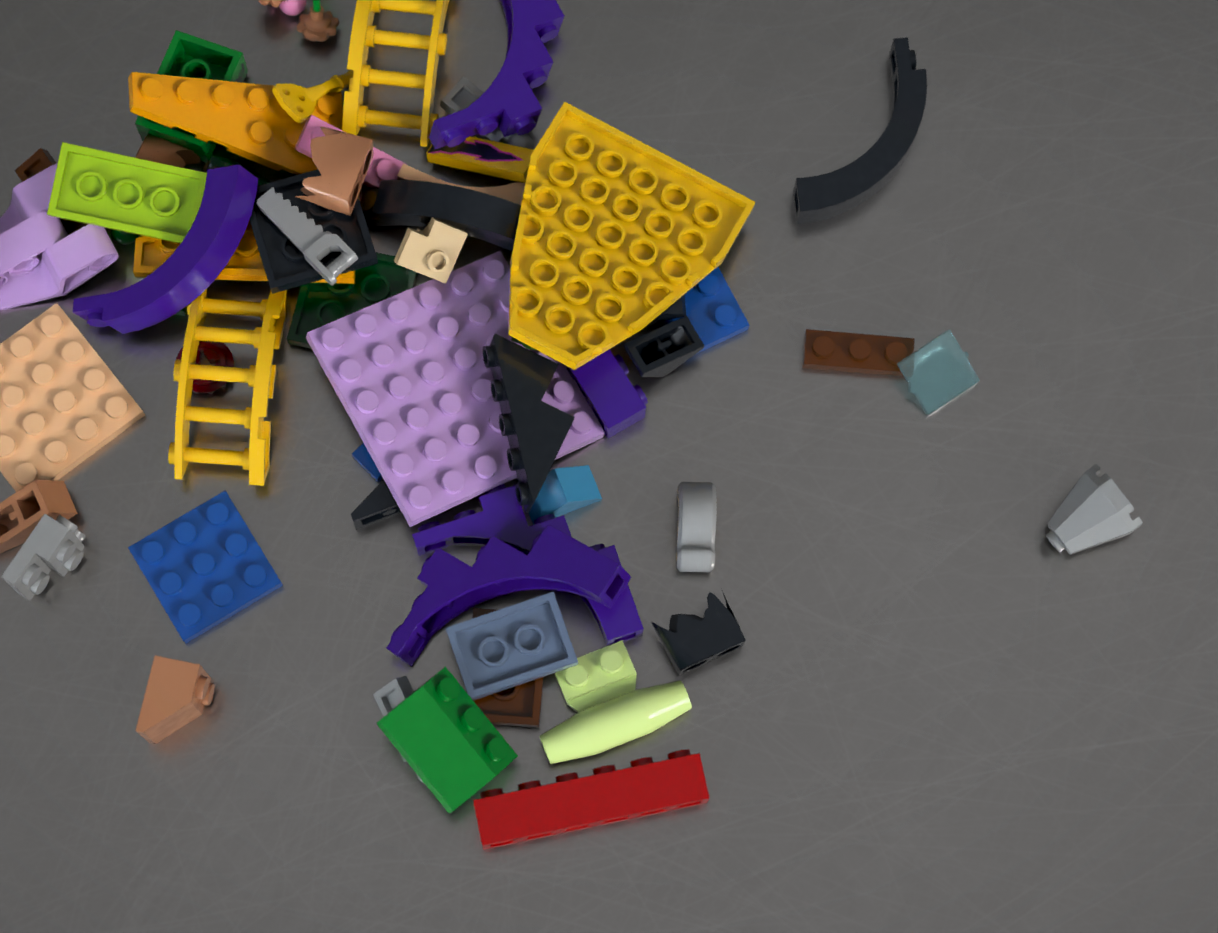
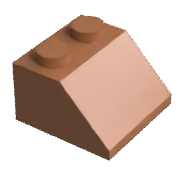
(173, 698)

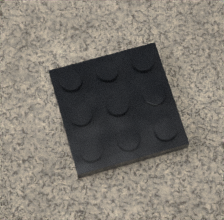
(283, 260)

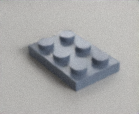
(511, 646)

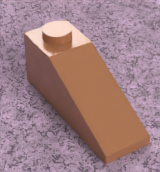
(27, 506)

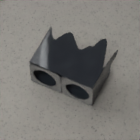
(699, 640)

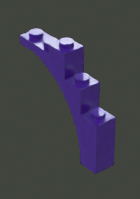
(510, 97)
(506, 521)
(500, 569)

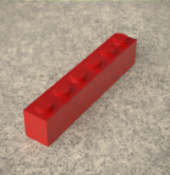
(590, 800)

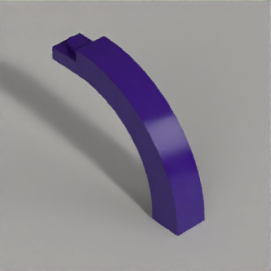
(192, 266)

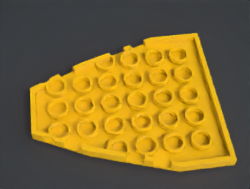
(609, 237)

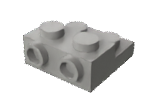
(49, 547)

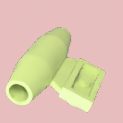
(609, 705)

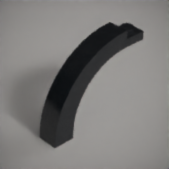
(848, 187)
(418, 201)

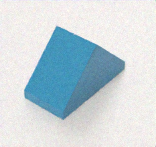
(565, 492)

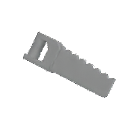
(307, 236)

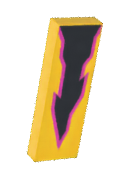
(485, 158)

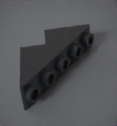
(531, 425)

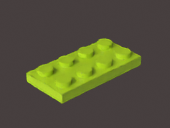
(125, 193)

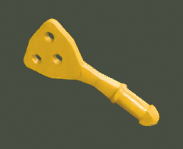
(301, 101)

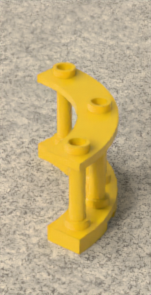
(365, 36)
(259, 376)

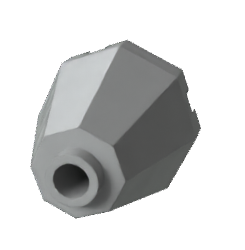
(1091, 514)

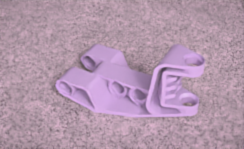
(38, 253)

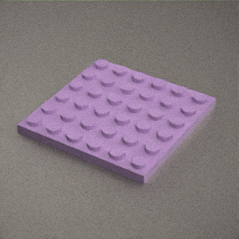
(422, 391)

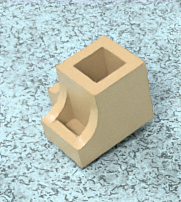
(431, 250)

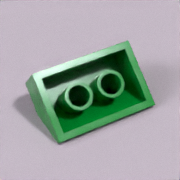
(447, 740)

